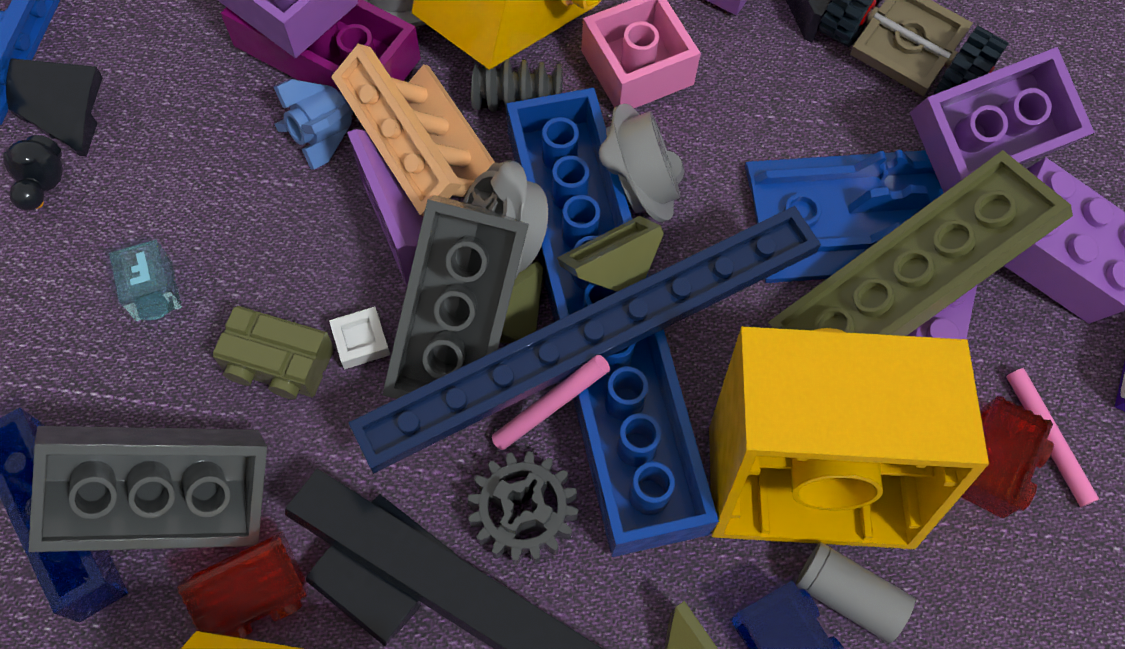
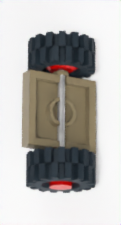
(913, 41)

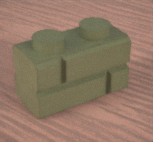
(273, 352)

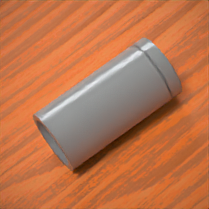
(856, 592)

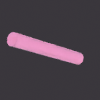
(551, 402)
(1061, 452)

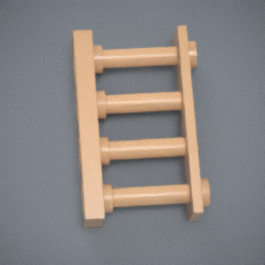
(413, 128)

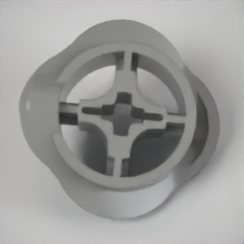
(642, 162)
(508, 192)

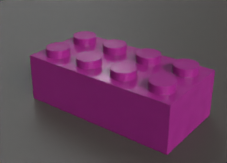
(388, 36)

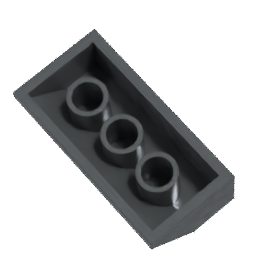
(454, 292)
(145, 488)

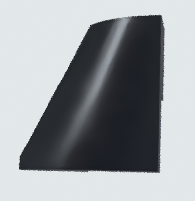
(55, 99)

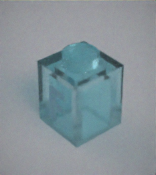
(145, 281)

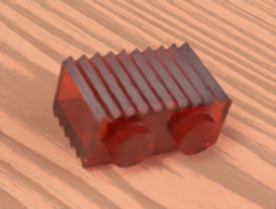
(1014, 447)
(245, 589)

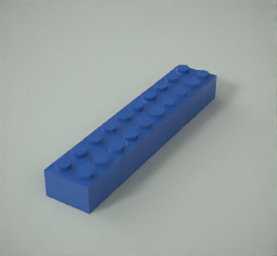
(635, 414)

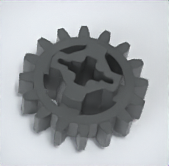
(505, 495)

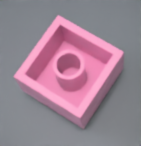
(639, 51)

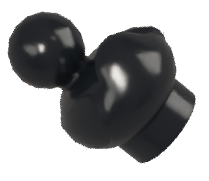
(35, 168)

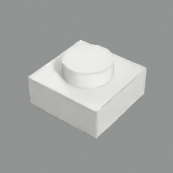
(359, 337)

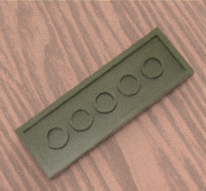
(934, 254)

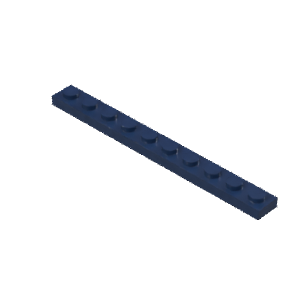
(569, 343)

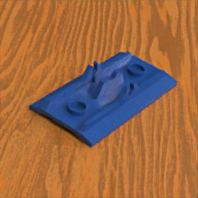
(843, 200)

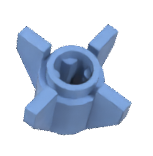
(315, 117)

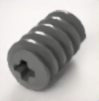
(513, 86)

